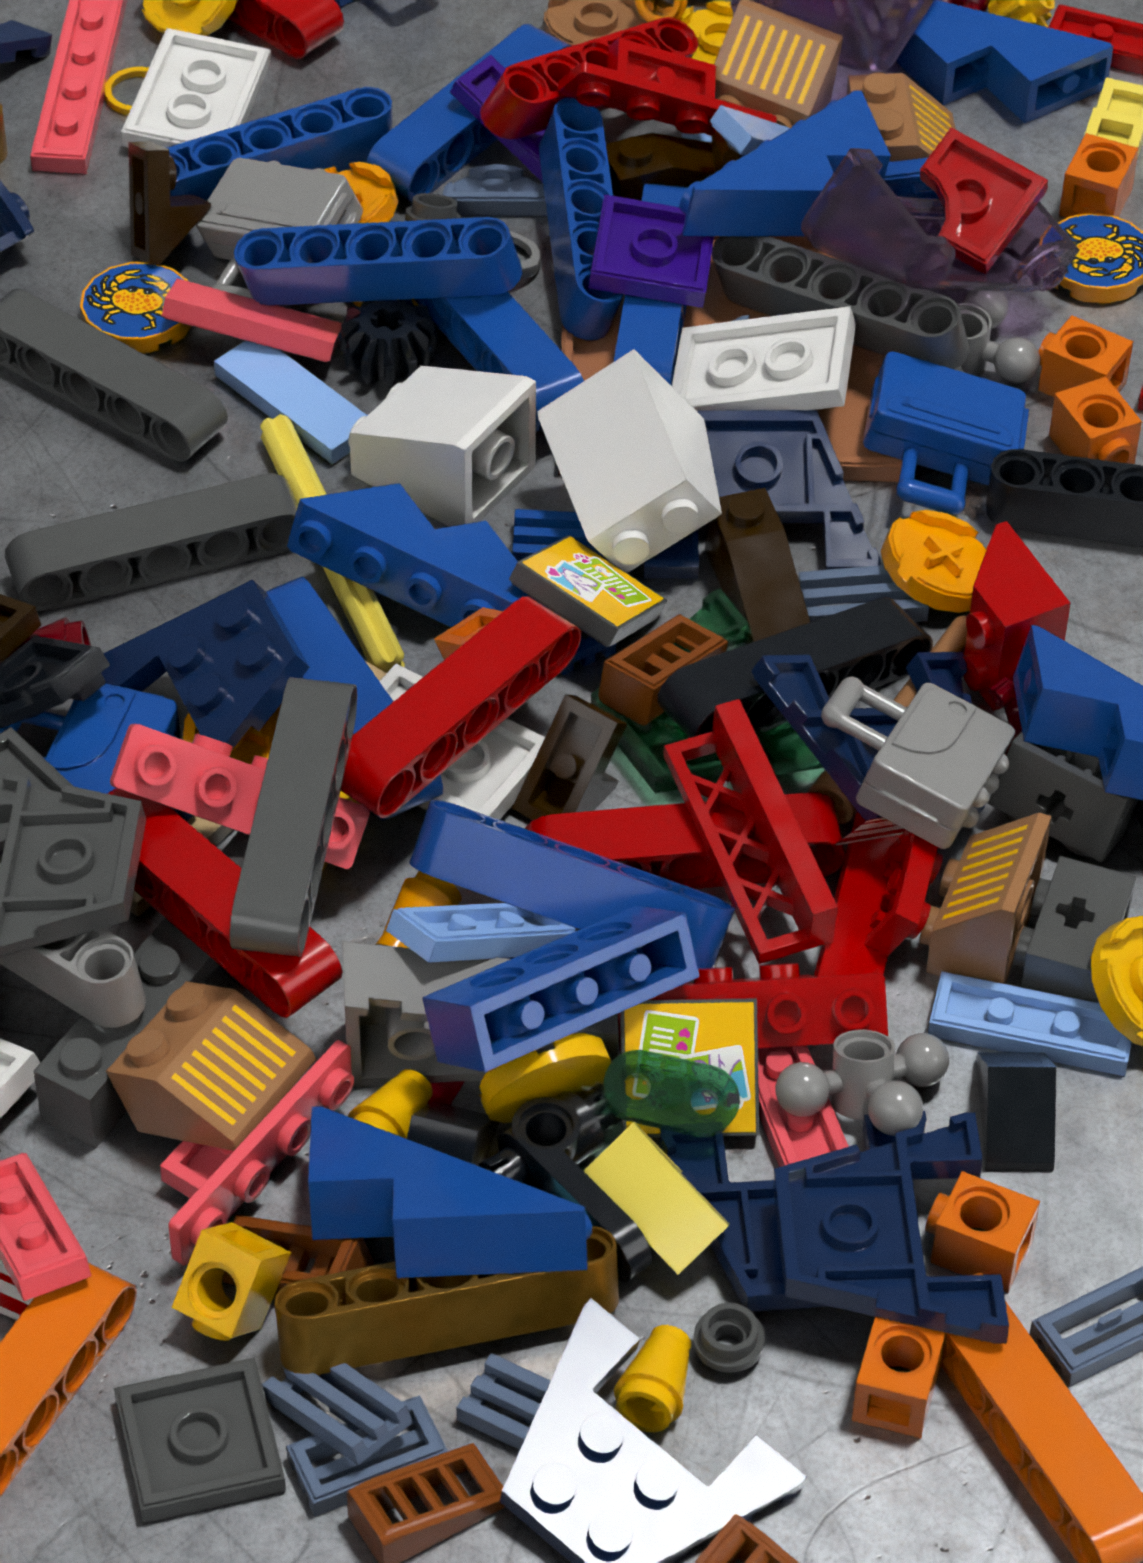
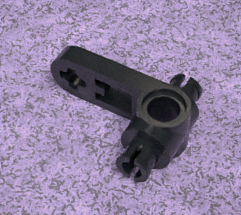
(576, 1132)

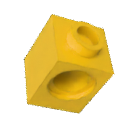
(253, 1265)

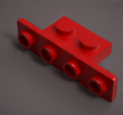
(652, 87)
(878, 901)
(795, 1006)

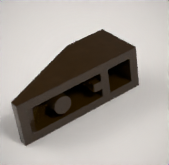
(657, 161)
(755, 564)

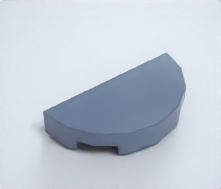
(497, 192)

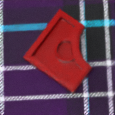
(982, 197)

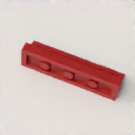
(774, 826)

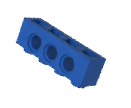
(560, 988)

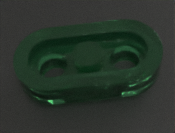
(670, 1087)

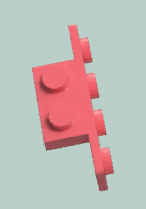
(215, 787)
(225, 1179)

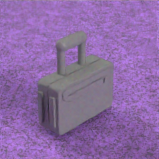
(271, 196)
(933, 761)

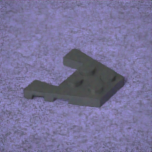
(65, 862)

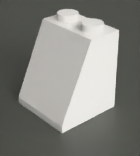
(449, 440)
(632, 461)

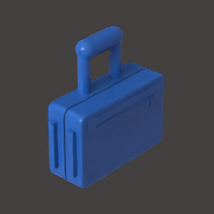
(942, 423)
(95, 731)

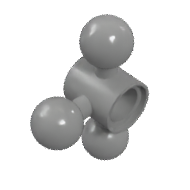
(1014, 359)
(864, 1078)

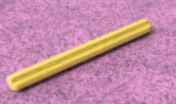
(356, 600)

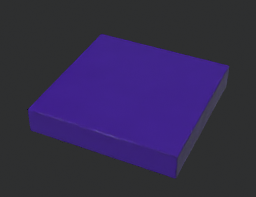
(647, 256)

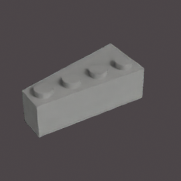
(389, 1018)

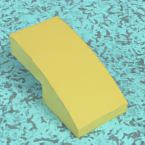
(1119, 113)
(657, 1197)

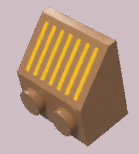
(776, 64)
(904, 113)
(987, 900)
(207, 1067)

